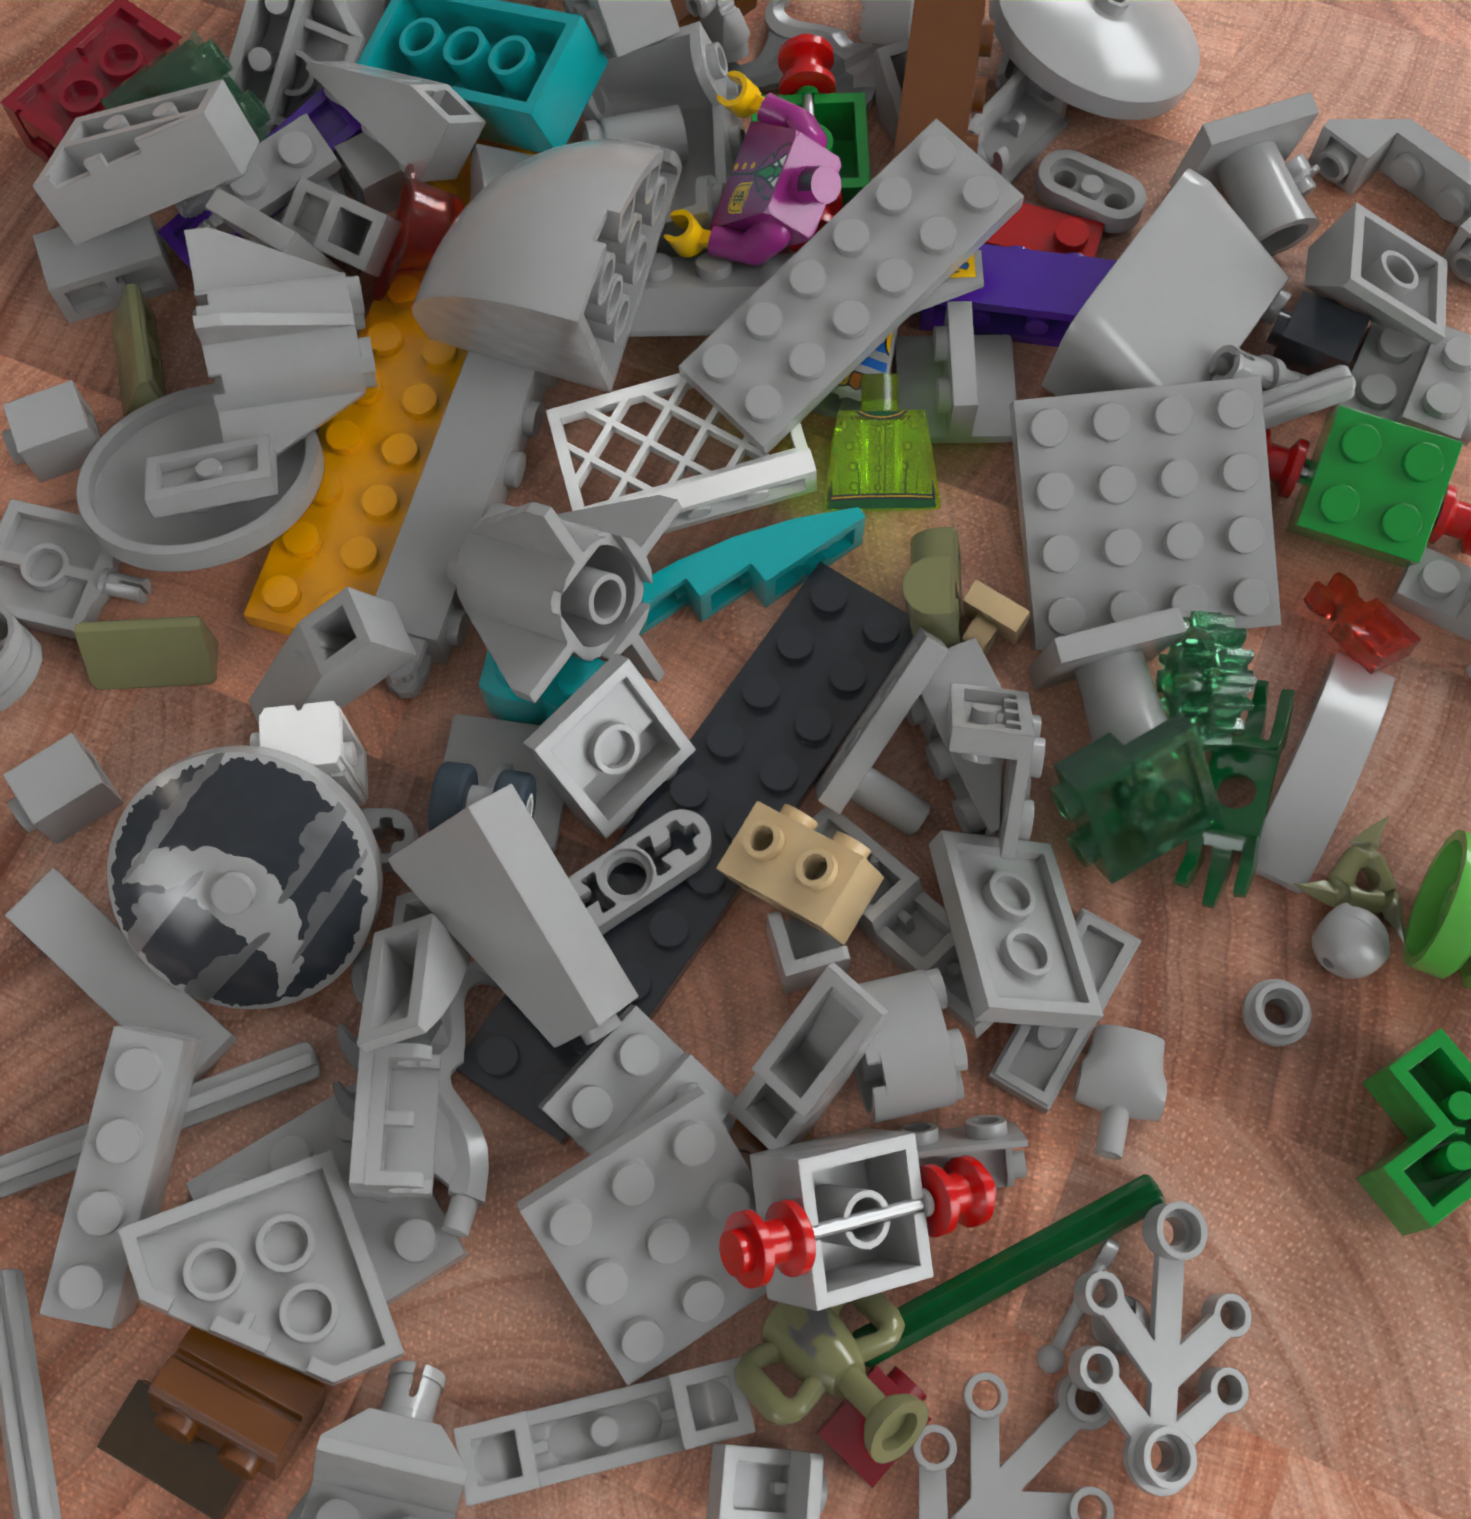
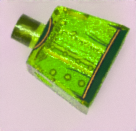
(880, 454)

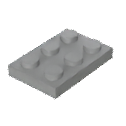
(1014, 933)

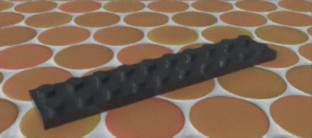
(757, 744)

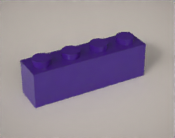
(1027, 294)

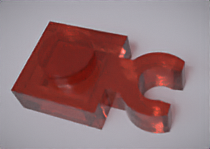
(1363, 629)

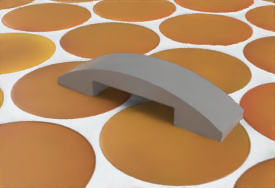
(1322, 771)
(602, 1431)

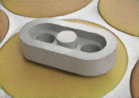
(1091, 191)

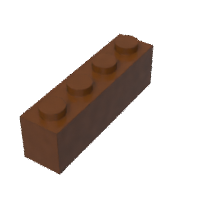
(943, 69)

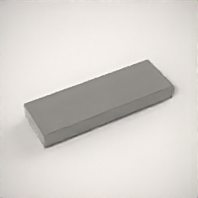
(1042, 1056)

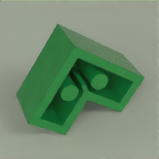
(1430, 1102)

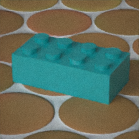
(508, 60)

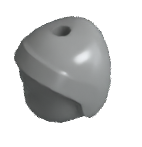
(1351, 942)

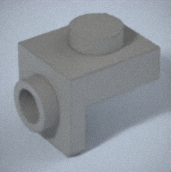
(765, 1483)

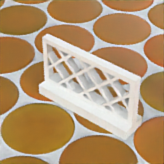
(702, 496)

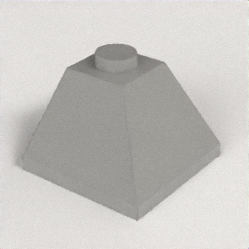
(1380, 274)

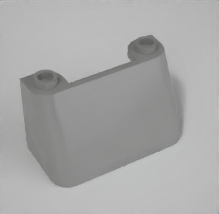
(1171, 299)

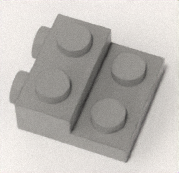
(1415, 381)
(609, 747)
(628, 1081)

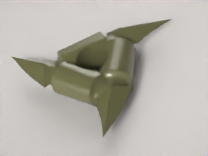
(1342, 879)

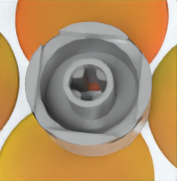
(913, 1056)

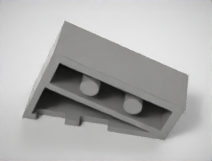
(145, 158)

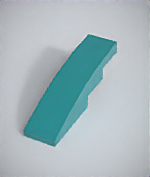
(763, 560)

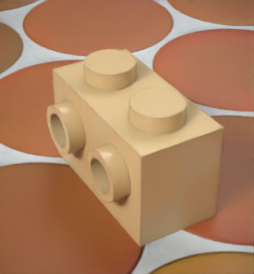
(802, 870)

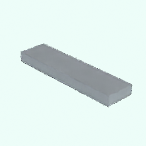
(109, 970)

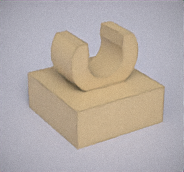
(993, 616)

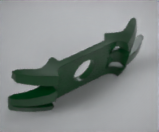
(1241, 828)

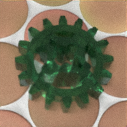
(1208, 677)

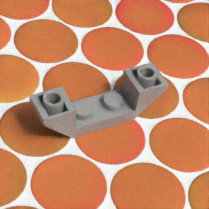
(1414, 159)

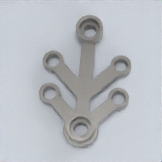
(1162, 1355)
(997, 1488)

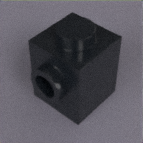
(1317, 334)

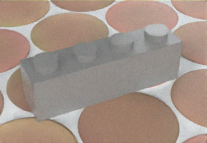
(120, 1172)

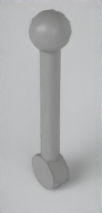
(1051, 1356)

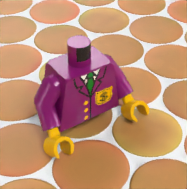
(774, 186)

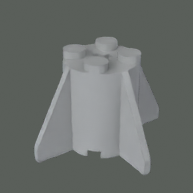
(276, 337)
(560, 585)

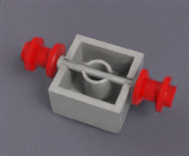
(849, 1217)

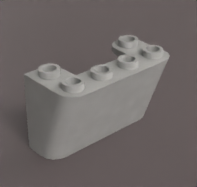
(688, 73)

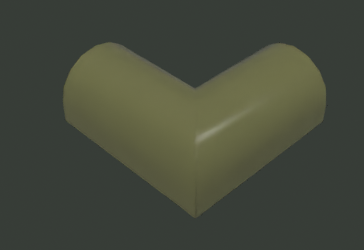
(934, 584)

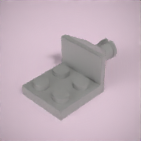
(389, 1458)

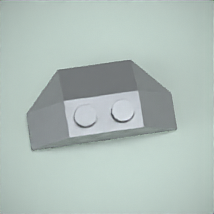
(279, 41)

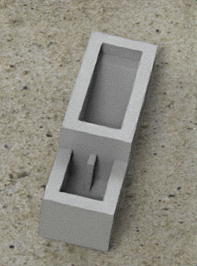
(410, 976)
(809, 1060)

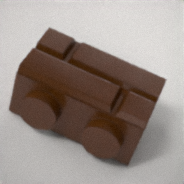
(235, 1403)

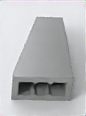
(519, 917)

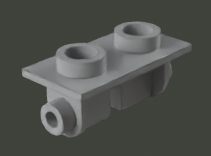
(983, 1137)

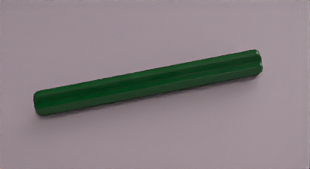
(1021, 1262)

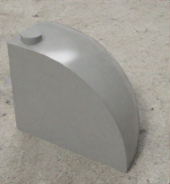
(553, 259)

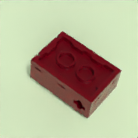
(83, 72)

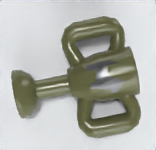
(830, 1361)

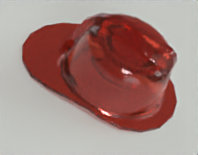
(425, 220)

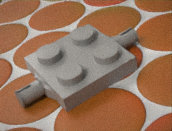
(57, 570)

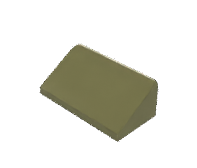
(137, 351)
(148, 652)

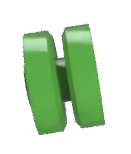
(1440, 918)

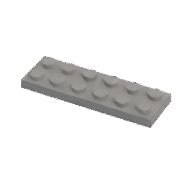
(851, 286)

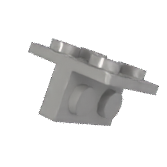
(958, 379)

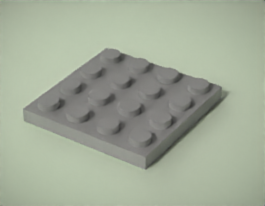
(1145, 505)

